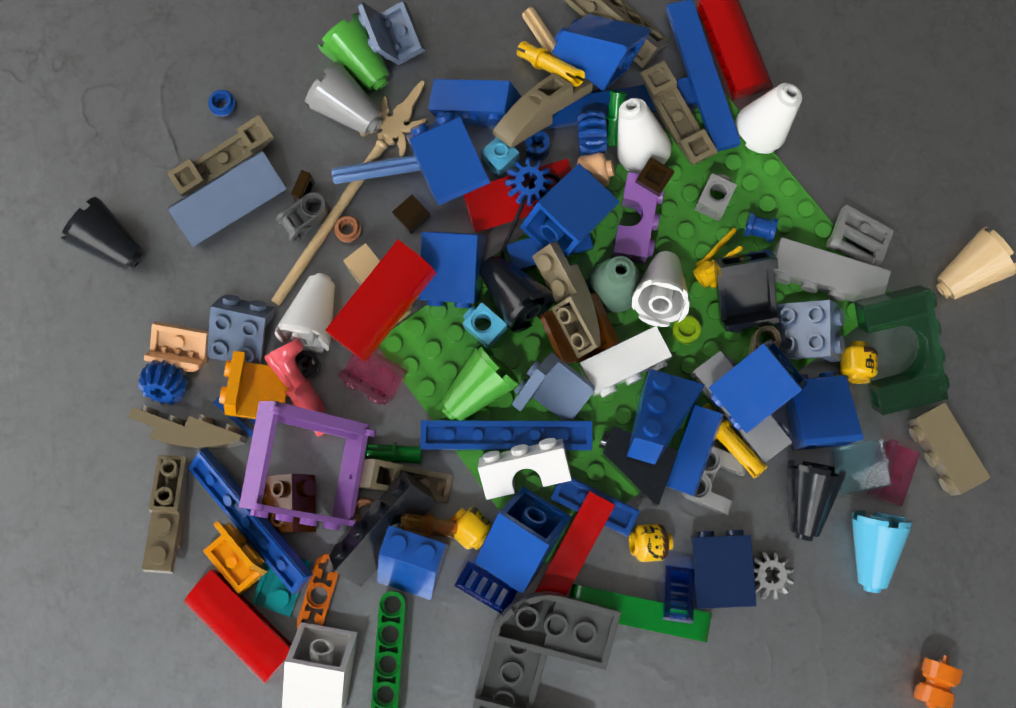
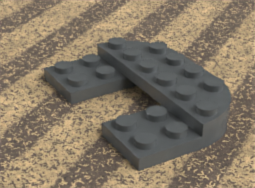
(531, 630)

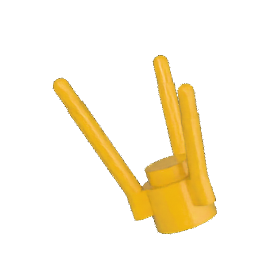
(705, 270)

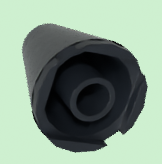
(102, 236)
(515, 293)
(811, 496)

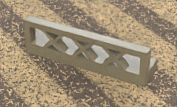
(621, 11)

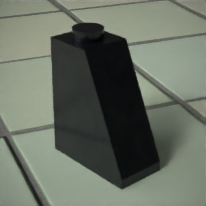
(644, 477)

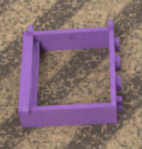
(260, 452)

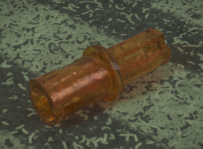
(429, 525)

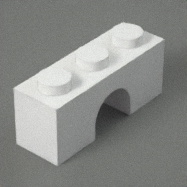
(545, 458)

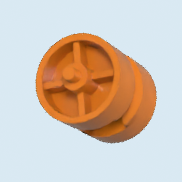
(938, 682)

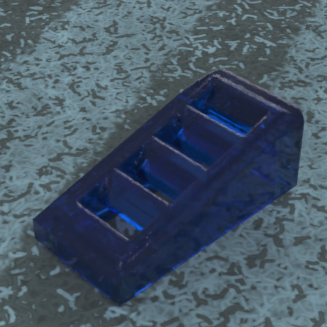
(466, 573)
(680, 576)

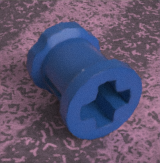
(538, 153)
(760, 227)

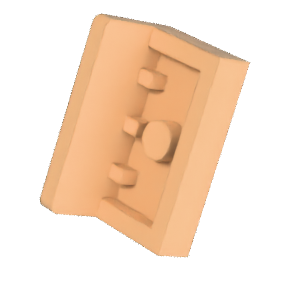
(178, 346)

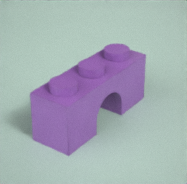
(635, 240)

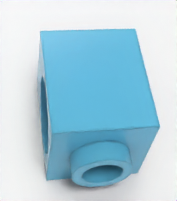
(499, 158)
(489, 336)

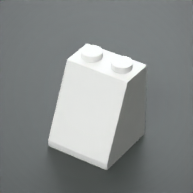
(318, 667)

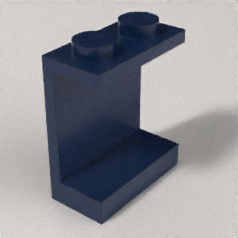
(723, 570)

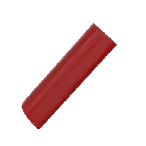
(734, 47)
(492, 206)
(381, 301)
(239, 625)

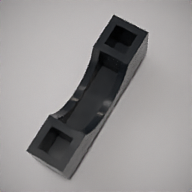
(355, 553)

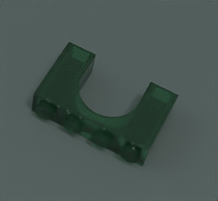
(925, 378)

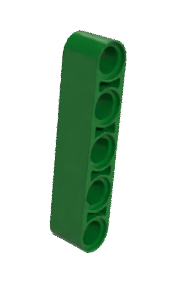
(646, 613)
(395, 649)

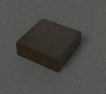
(655, 176)
(303, 185)
(411, 213)

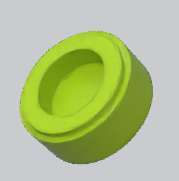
(686, 330)

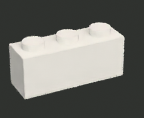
(626, 362)

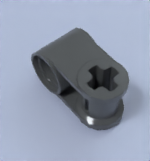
(302, 217)

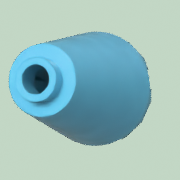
(878, 547)

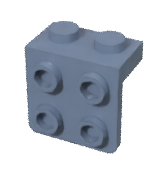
(392, 32)
(238, 327)
(811, 330)
(555, 387)

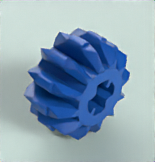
(591, 132)
(519, 180)
(163, 382)

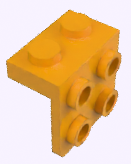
(247, 386)
(235, 559)

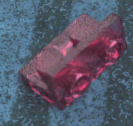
(376, 377)
(901, 472)

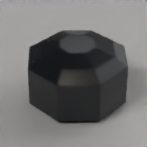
(308, 363)

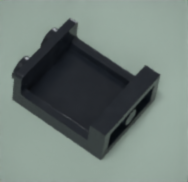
(746, 290)

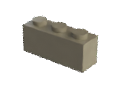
(947, 450)

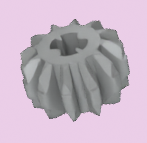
(779, 575)

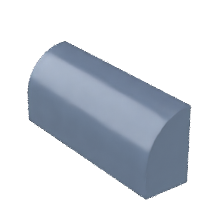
(226, 198)

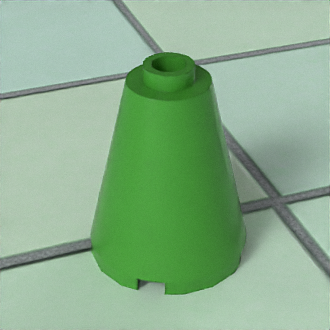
(350, 47)
(478, 384)

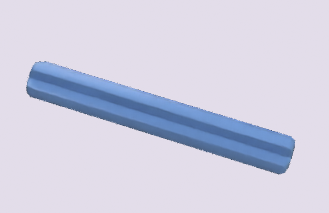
(374, 169)

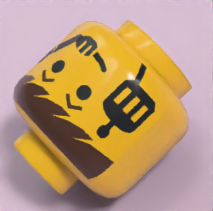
(859, 362)
(471, 527)
(650, 542)

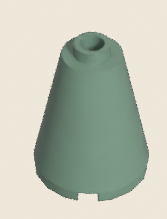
(615, 283)

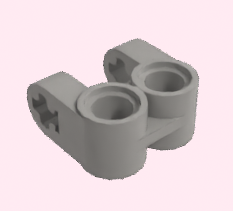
(708, 499)

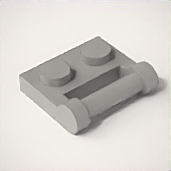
(862, 231)

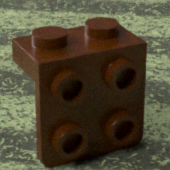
(561, 344)
(291, 493)

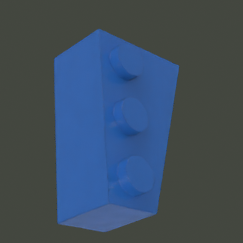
(475, 101)
(660, 412)

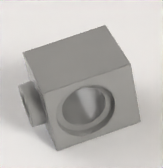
(707, 204)

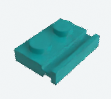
(274, 595)

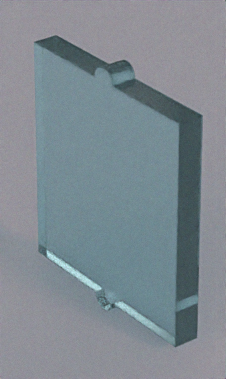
(864, 467)

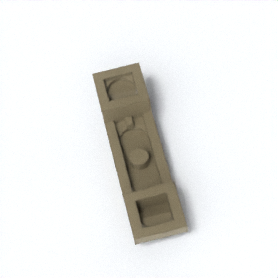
(676, 115)
(249, 140)

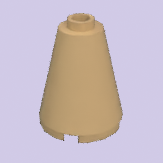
(977, 266)

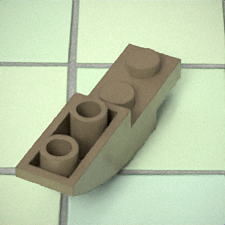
(536, 108)
(574, 303)
(195, 434)
(167, 514)

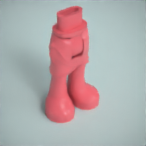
(300, 390)

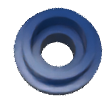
(219, 96)

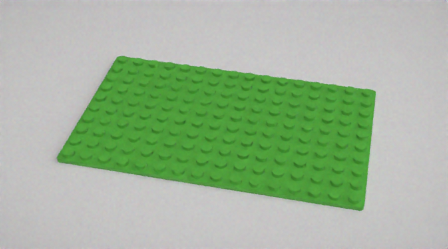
(437, 346)

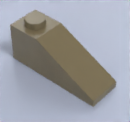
(379, 474)

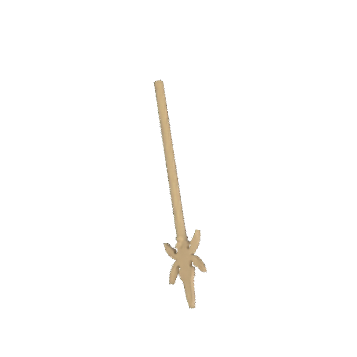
(393, 128)

